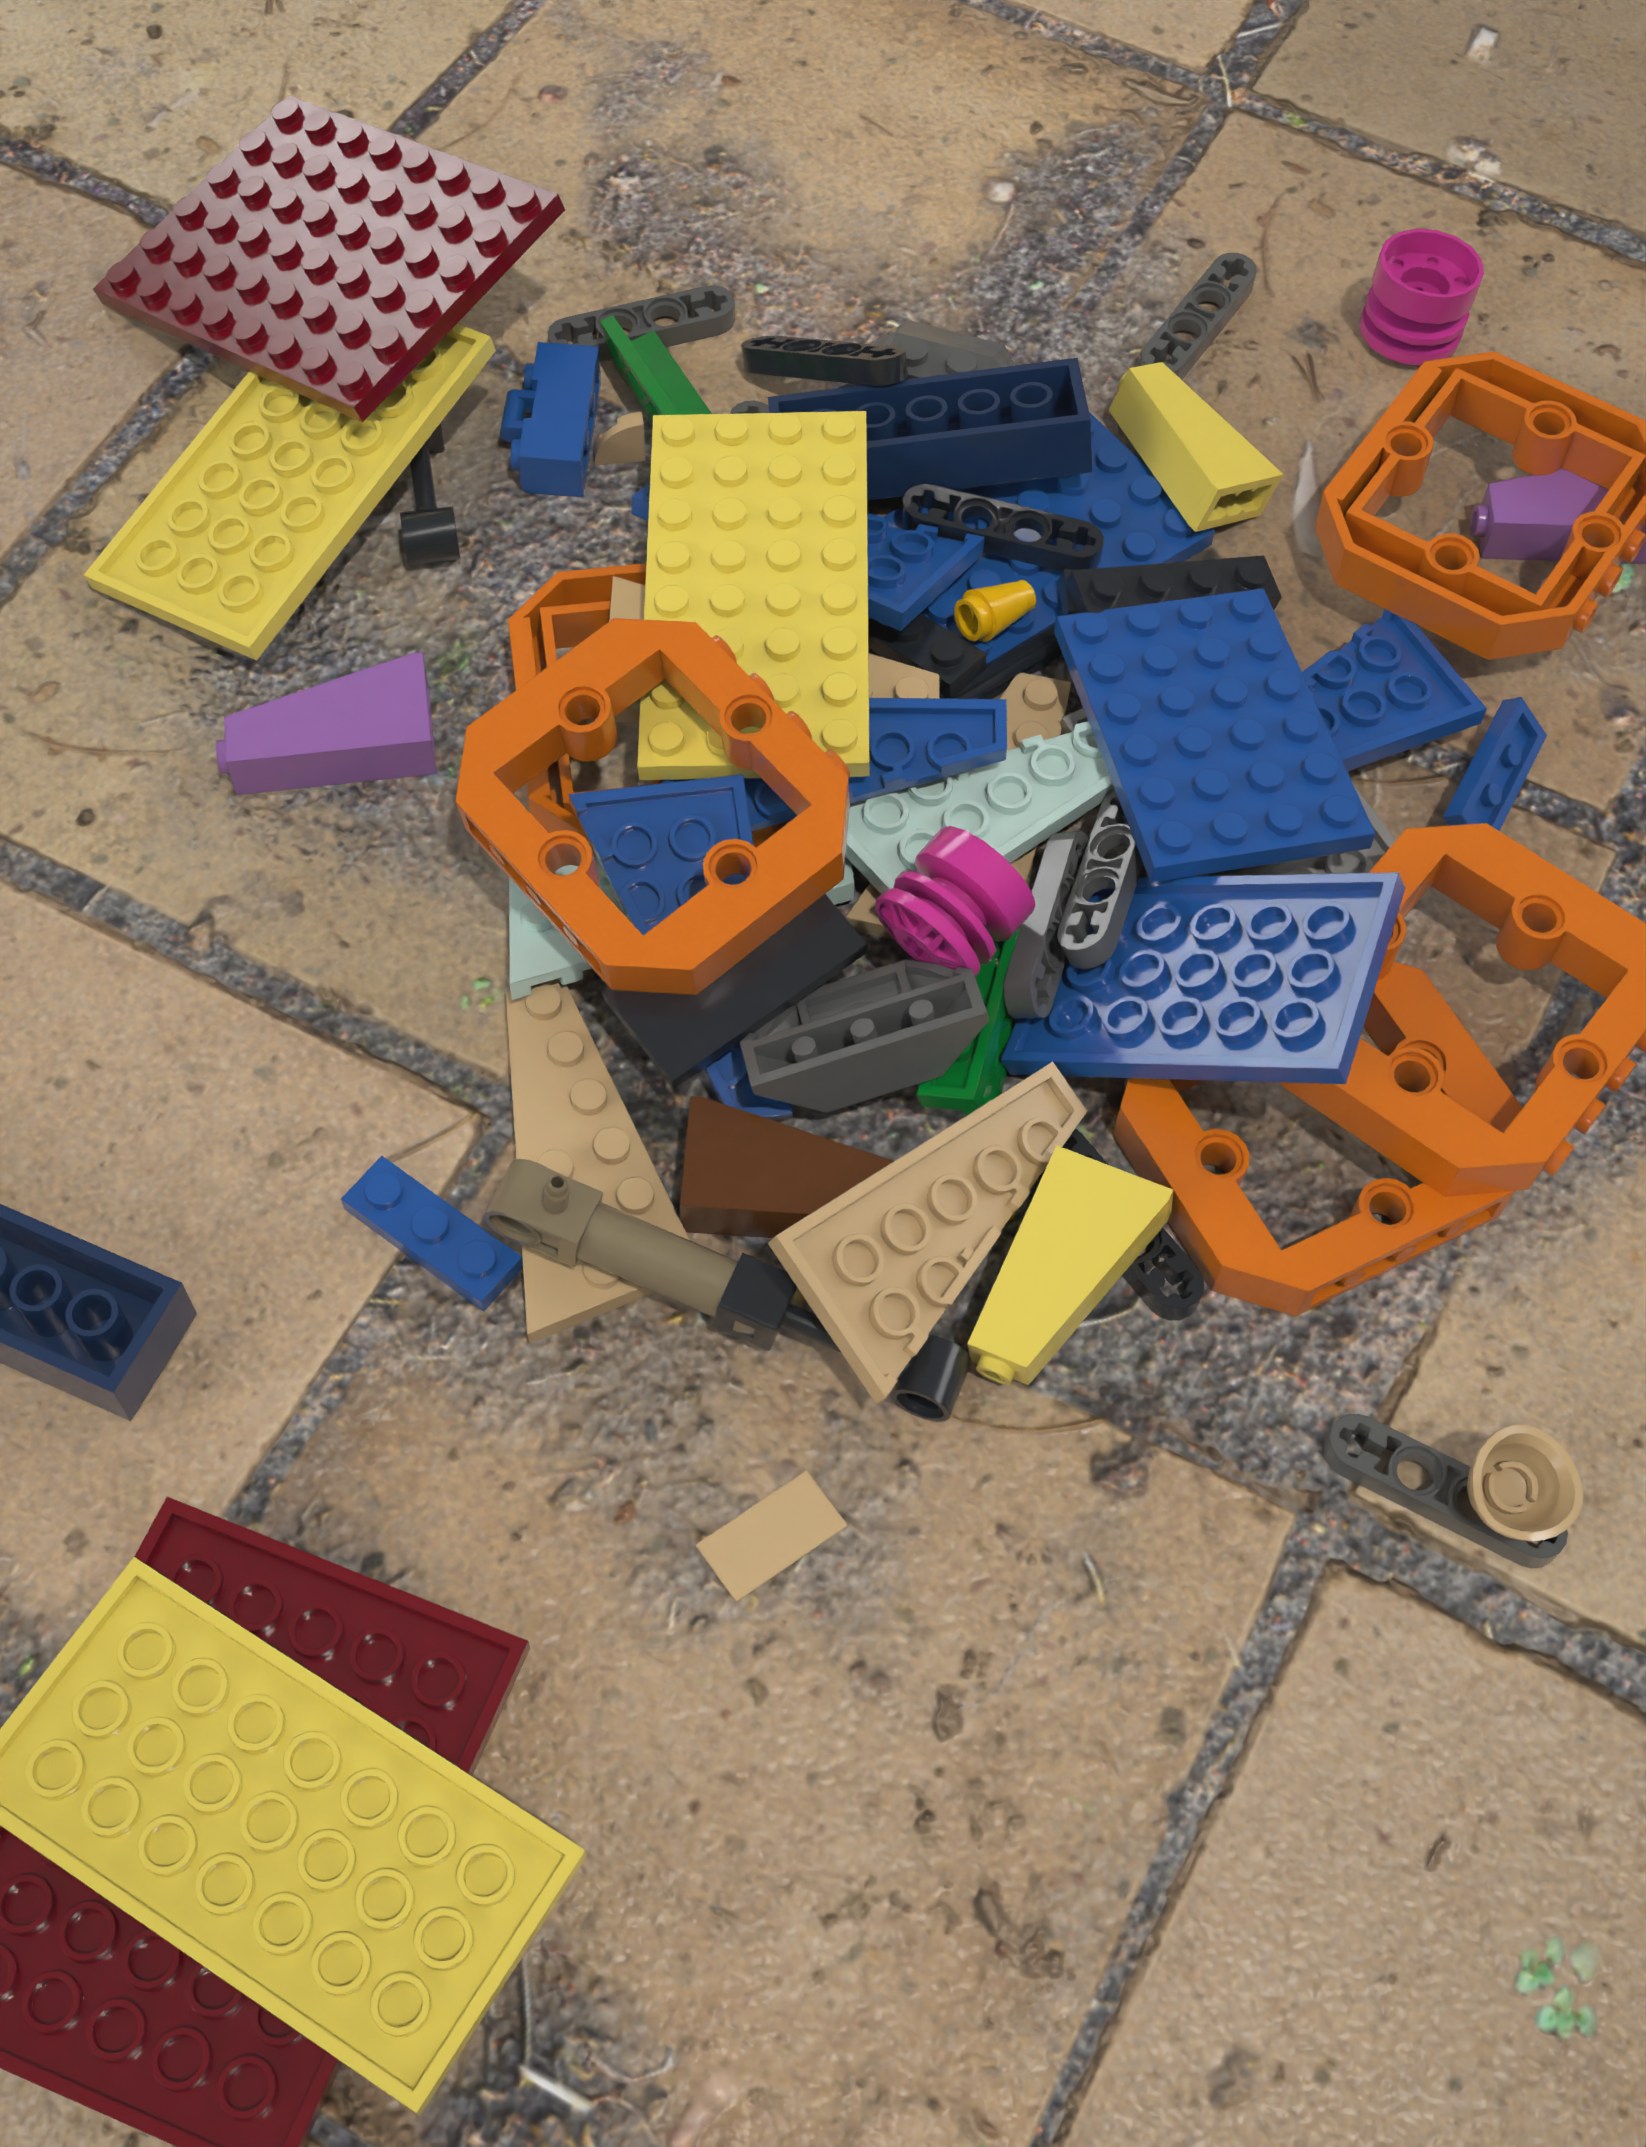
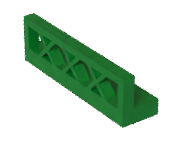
(651, 373)
(978, 1071)

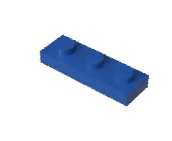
(1498, 767)
(432, 1233)

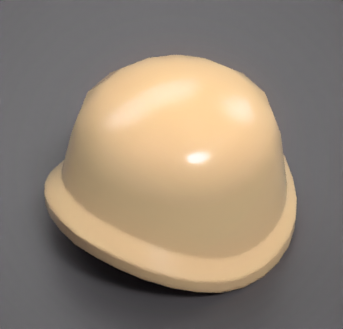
(1525, 1484)

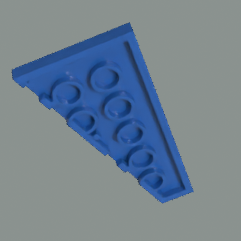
(903, 565)
(1389, 692)
(908, 746)
(654, 857)

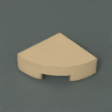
(622, 442)

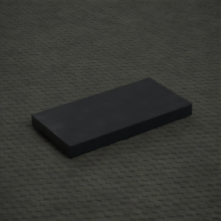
(694, 1030)

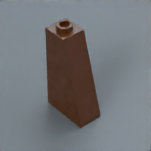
(760, 1174)

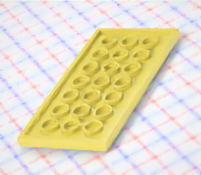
(273, 499)
(769, 549)
(279, 1832)

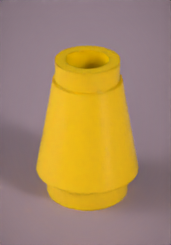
(992, 609)

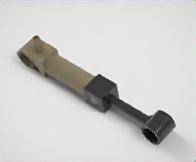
(429, 530)
(743, 1296)

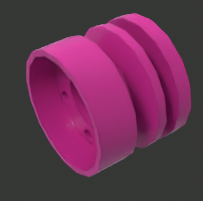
(1420, 296)
(955, 902)

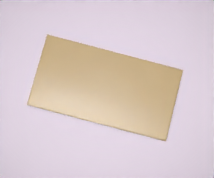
(771, 1535)

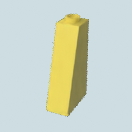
(1192, 450)
(1064, 1259)

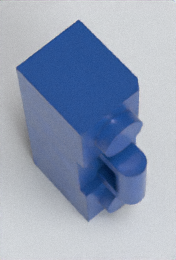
(556, 441)

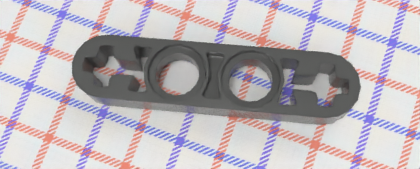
(640, 315)
(1201, 322)
(1096, 873)
(1037, 955)
(1435, 1503)

